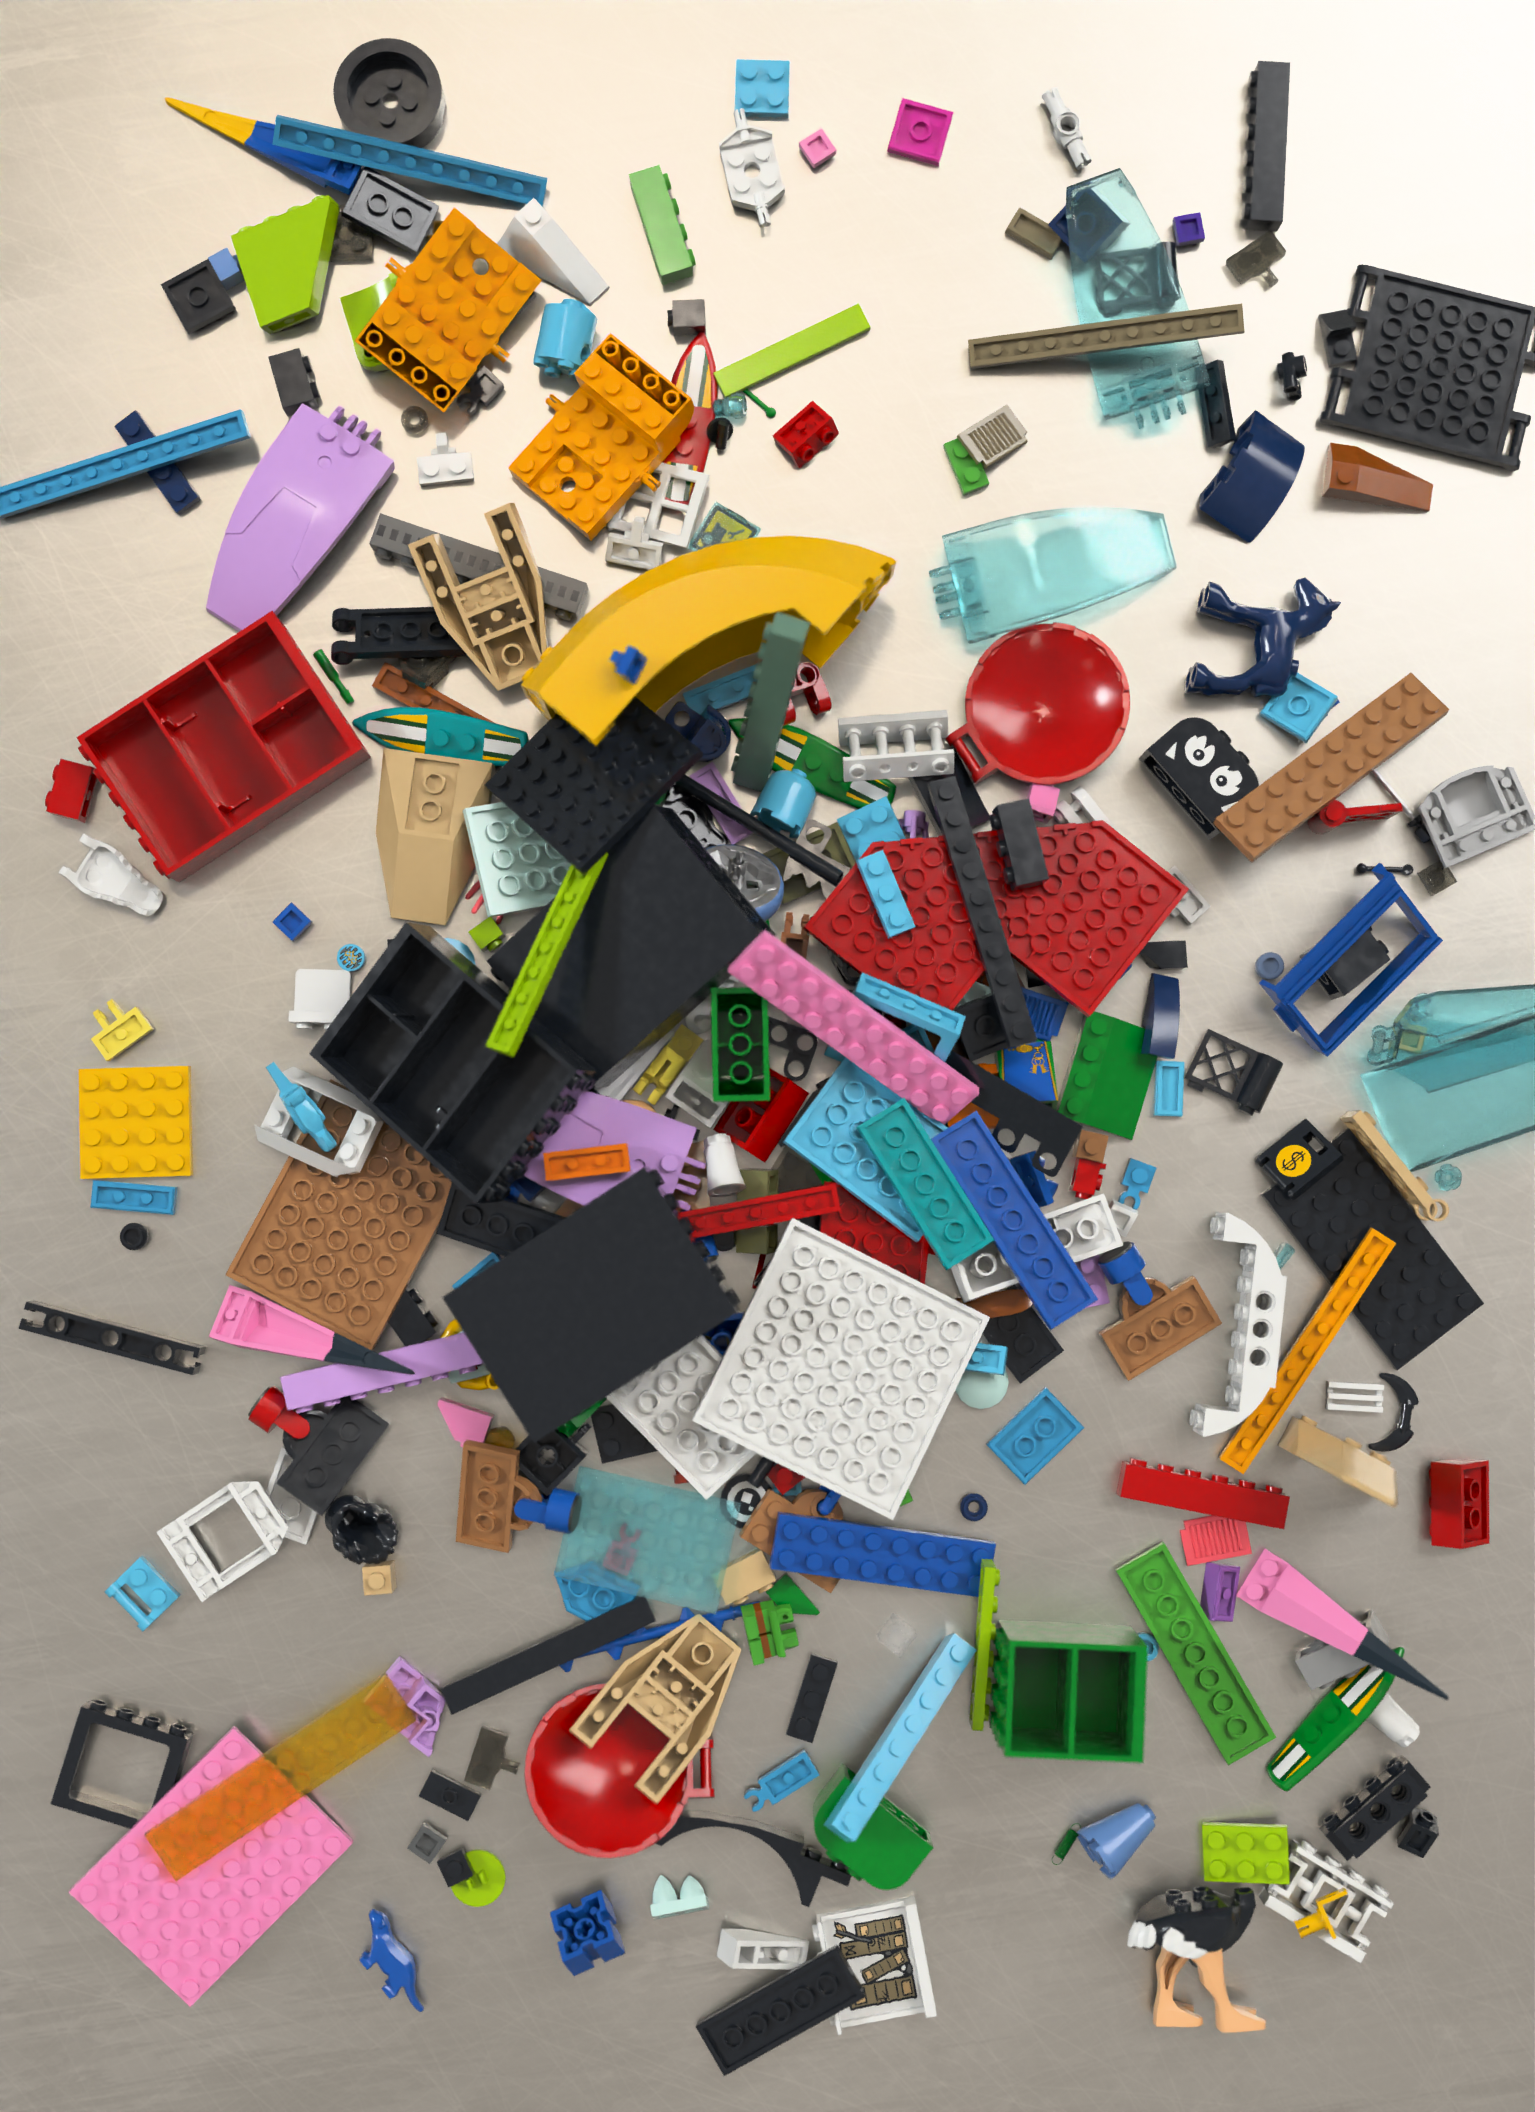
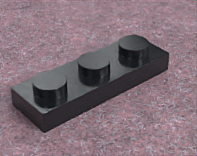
(1217, 407)
(811, 1697)

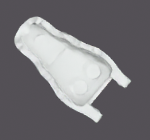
(111, 877)

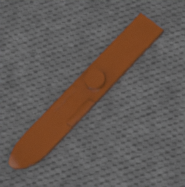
(1000, 1303)

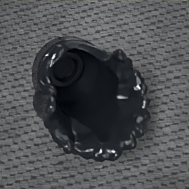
(361, 1530)

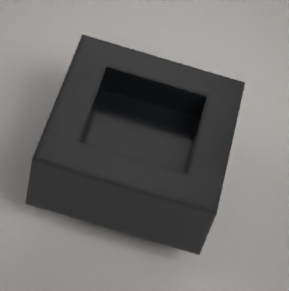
(455, 1867)

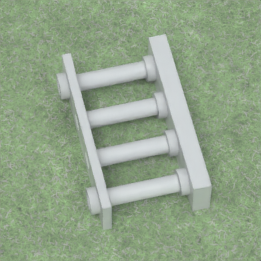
(895, 728)

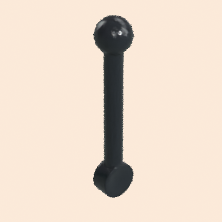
(1406, 869)

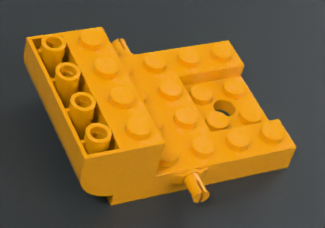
(445, 314)
(604, 437)

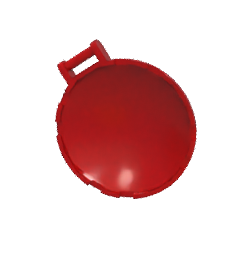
(1044, 705)
(590, 1794)

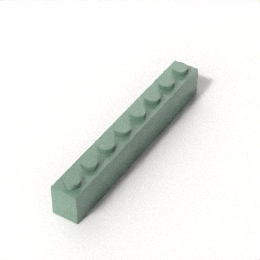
(770, 700)

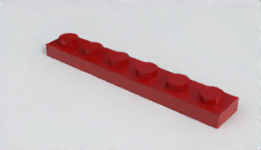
(763, 1210)

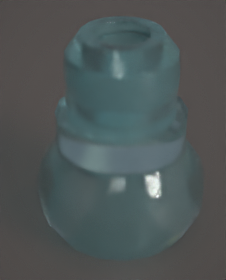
(731, 406)

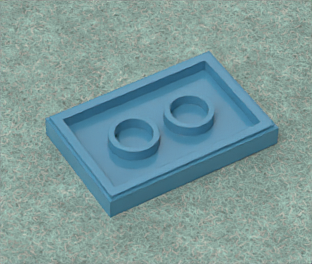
(1035, 1435)

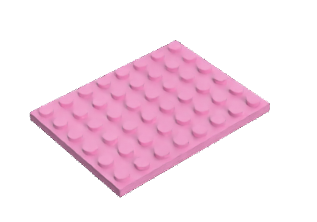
(212, 1915)

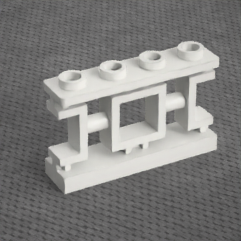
(1337, 1878)

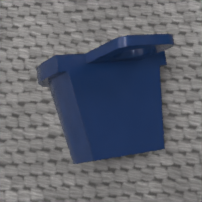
(706, 731)

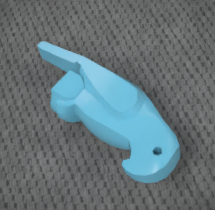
(302, 1109)

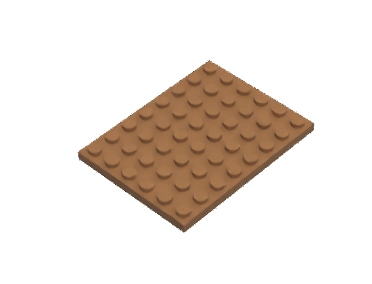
(345, 1242)

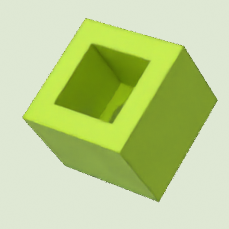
(487, 935)

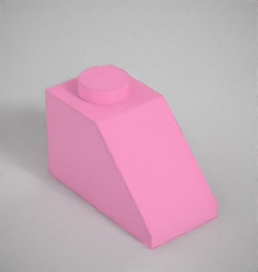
(1043, 801)
(465, 1421)

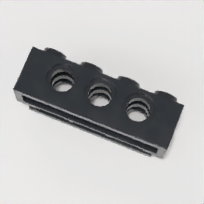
(1390, 1809)

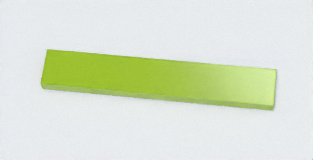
(792, 350)

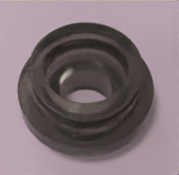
(408, 414)

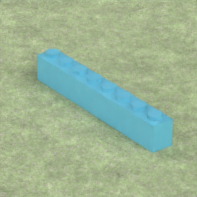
(900, 1738)

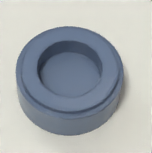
(1269, 966)

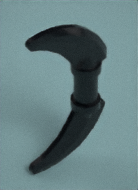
(1403, 1431)

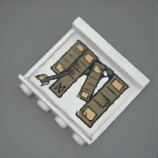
(887, 1957)

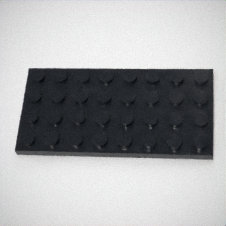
(1416, 1289)

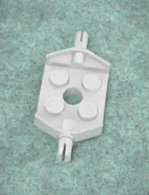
(747, 148)

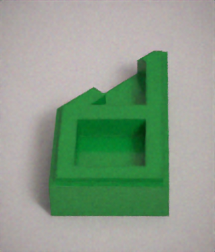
(788, 1592)

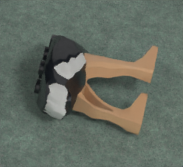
(1197, 1928)

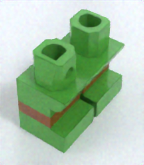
(763, 1630)

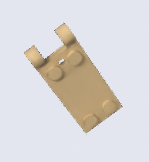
(1411, 1188)

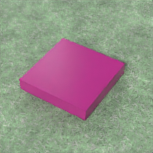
(920, 132)

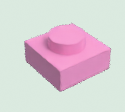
(817, 148)

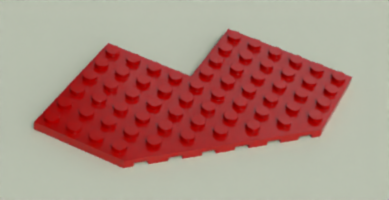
(1069, 932)

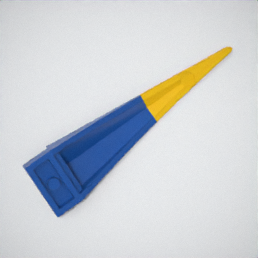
(259, 137)

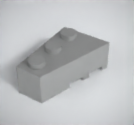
(1325, 1663)

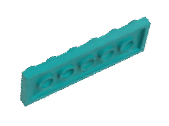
(925, 1184)

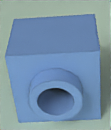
(227, 268)

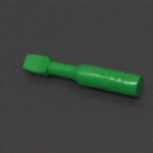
(332, 675)

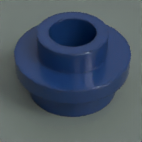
(982, 1509)

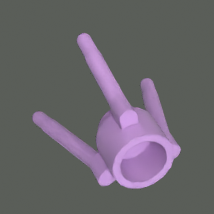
(914, 823)

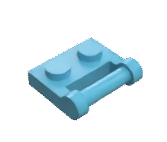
(148, 1586)

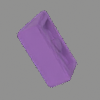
(1219, 1591)

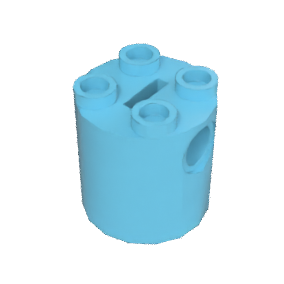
(564, 338)

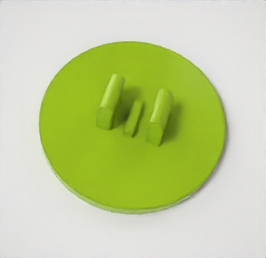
(486, 1882)

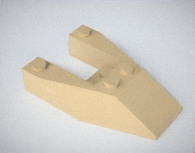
(497, 614)
(1342, 1459)
(676, 1688)

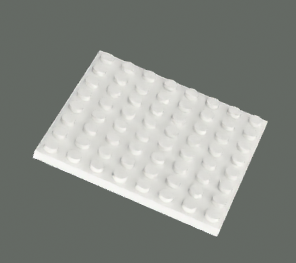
(841, 1369)

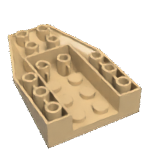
(424, 831)

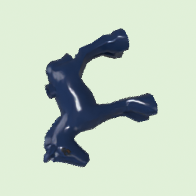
(1273, 642)

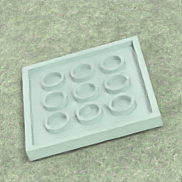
(512, 861)

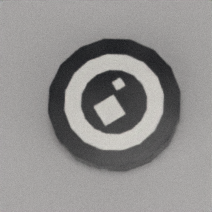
(749, 1496)

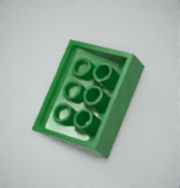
(1107, 1076)

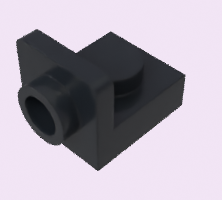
(1419, 1832)

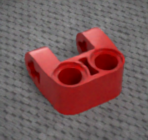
(814, 691)

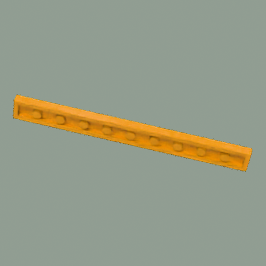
(1308, 1349)

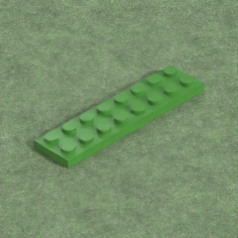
(1195, 1653)

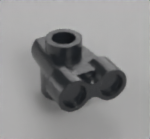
(1290, 371)

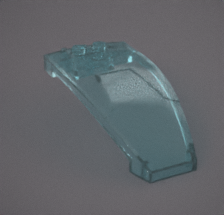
(1126, 274)
(1049, 565)

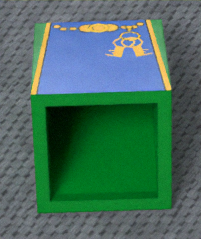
(1030, 1070)

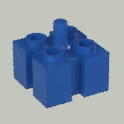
(587, 1933)

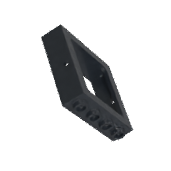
(123, 1719)

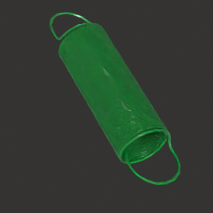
(1066, 1844)

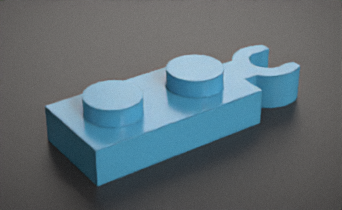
(783, 1780)

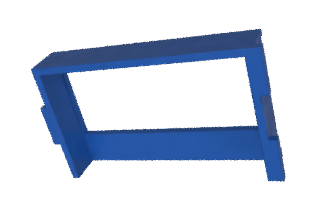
(1333, 946)

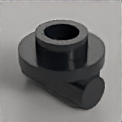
(719, 432)

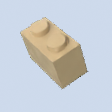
(747, 1575)

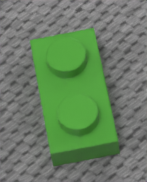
(968, 474)

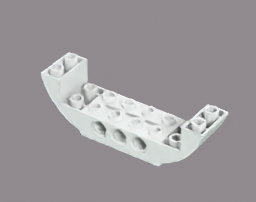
(1249, 1379)

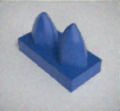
(1034, 1180)

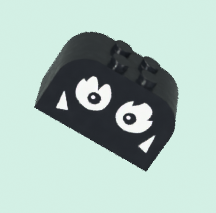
(1200, 770)

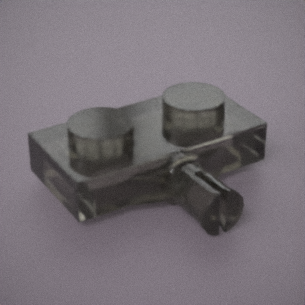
(1257, 259)
(489, 1758)

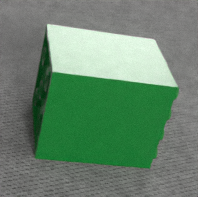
(1069, 1691)

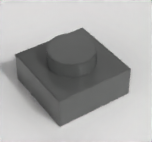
(427, 1843)

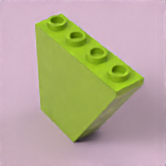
(288, 262)

